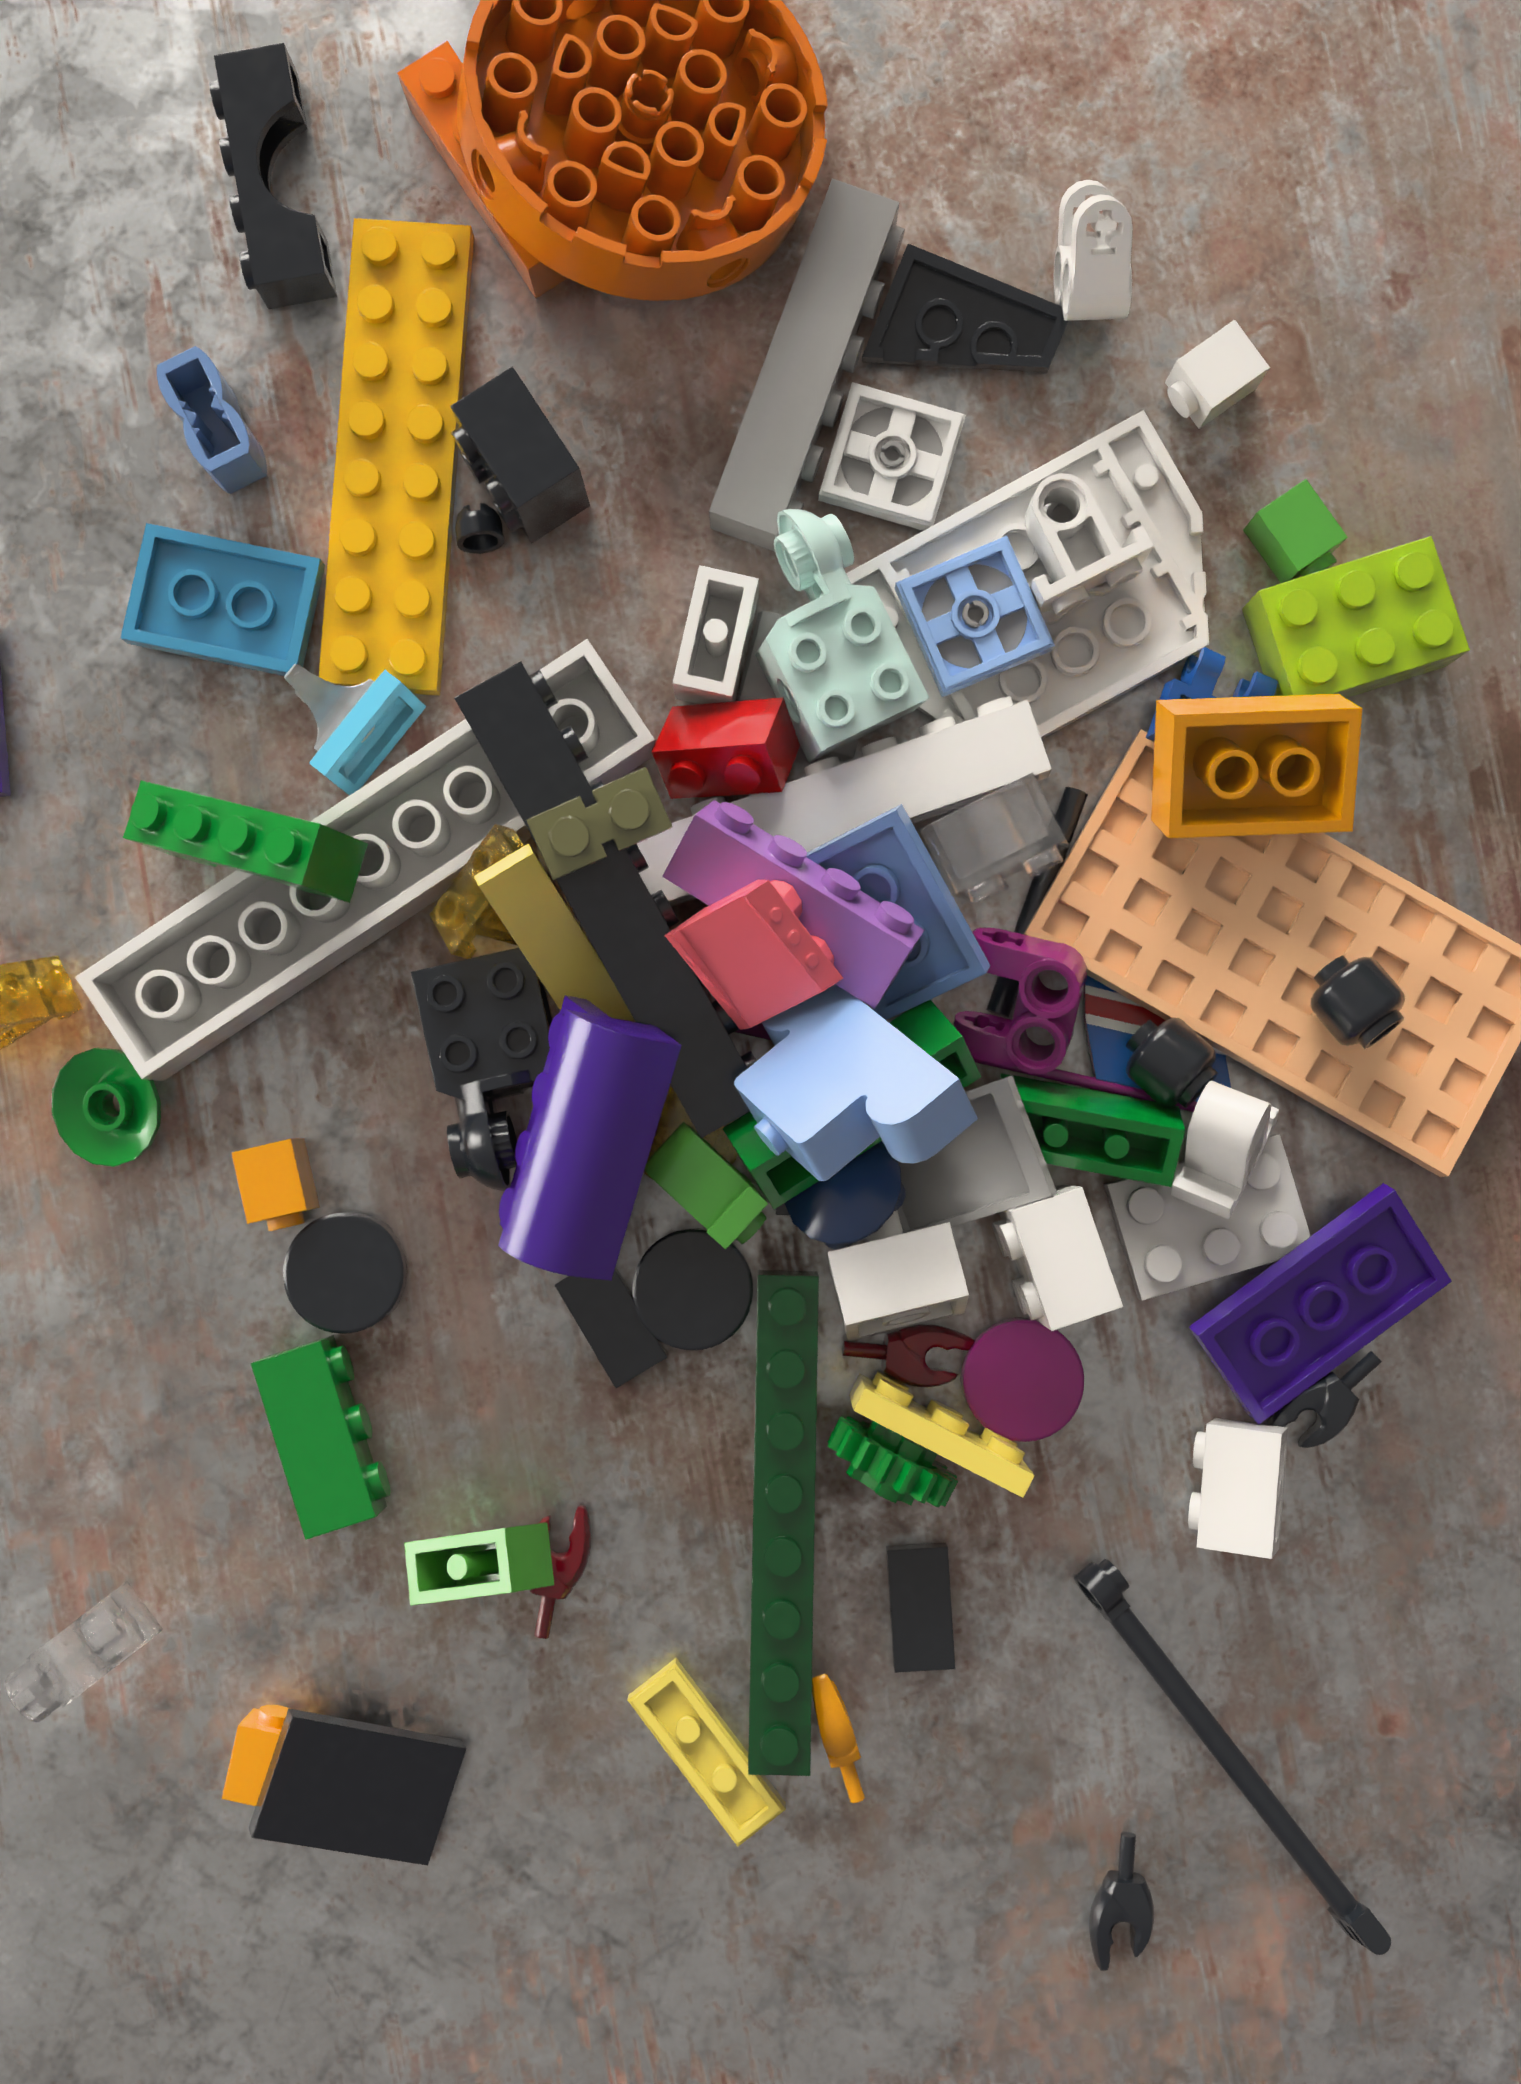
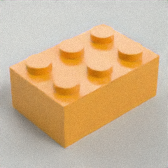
(1255, 765)

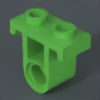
(708, 1186)

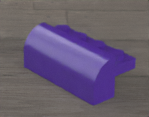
(586, 1141)

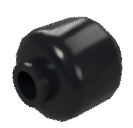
(1357, 1001)
(1170, 1062)

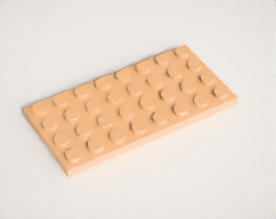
(1243, 926)

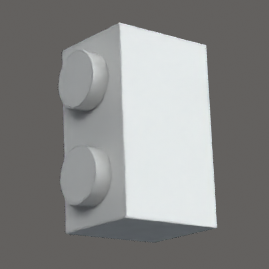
(716, 636)
(1239, 1487)

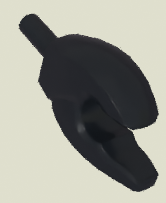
(1330, 1399)
(1121, 1899)

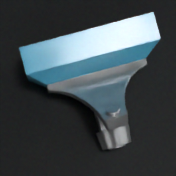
(355, 723)

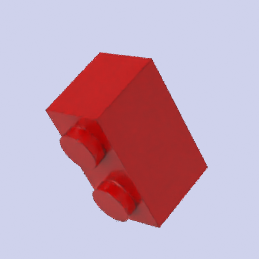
(726, 748)

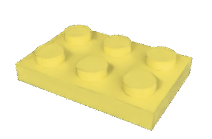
(941, 1431)

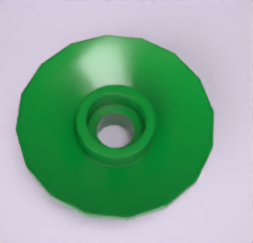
(86, 1109)

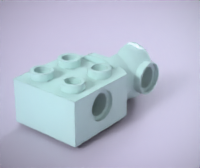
(839, 652)

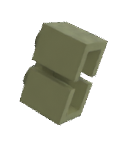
(623, 811)

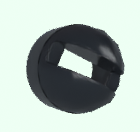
(479, 530)

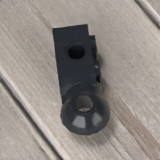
(484, 1043)

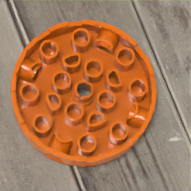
(642, 136)

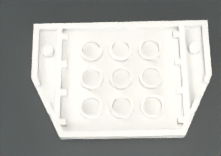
(1119, 632)

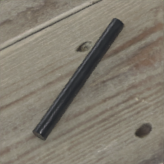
(1068, 817)

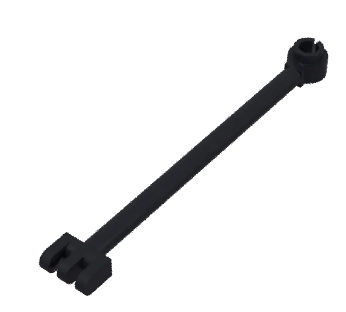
(1104, 1589)

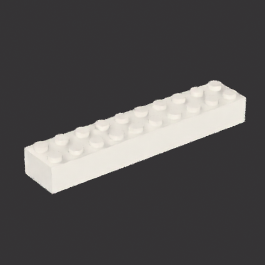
(263, 941)

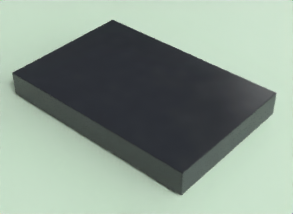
(357, 1788)

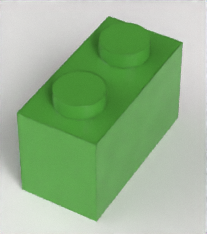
(479, 1564)

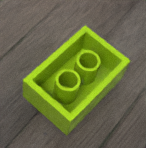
(1358, 624)

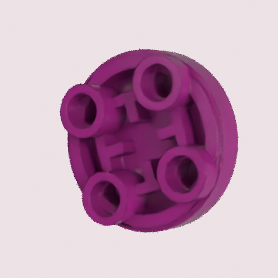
(1022, 1380)

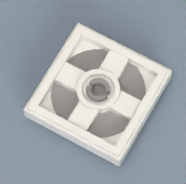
(891, 457)

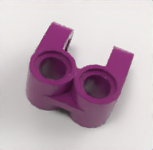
(1006, 1040)

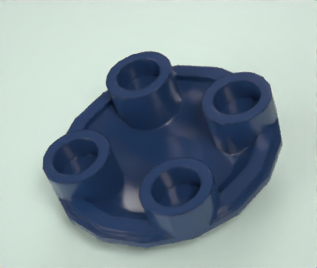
(851, 1201)

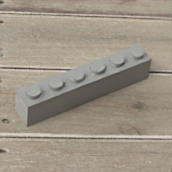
(806, 362)

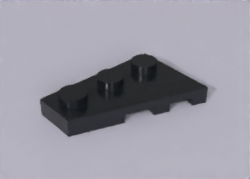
(962, 320)

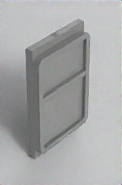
(982, 1169)

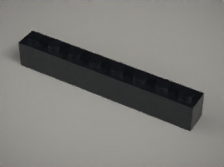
(609, 896)

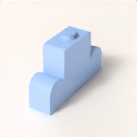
(844, 1082)

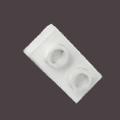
(1079, 551)
(1223, 1148)

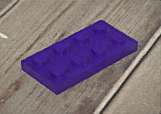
(1321, 1303)

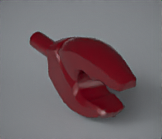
(906, 1350)
(567, 1570)

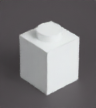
(1215, 375)

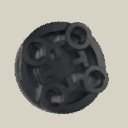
(345, 1272)
(692, 1290)

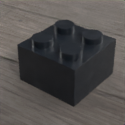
(521, 454)

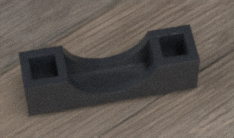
(262, 114)

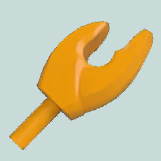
(837, 1733)

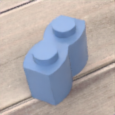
(211, 420)

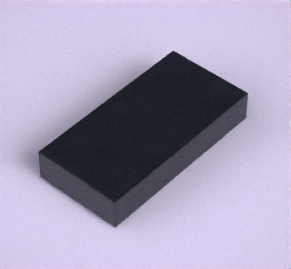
(611, 1325)
(920, 1607)

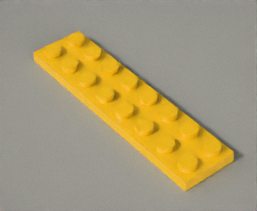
(396, 453)

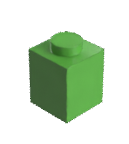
(1296, 533)

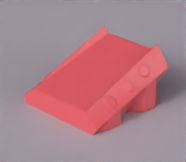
(756, 952)

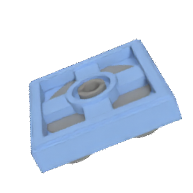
(974, 616)

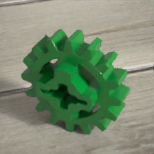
(891, 1463)

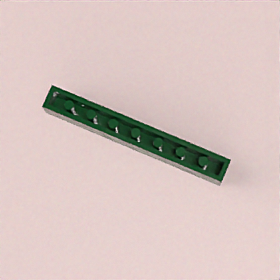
(783, 1523)

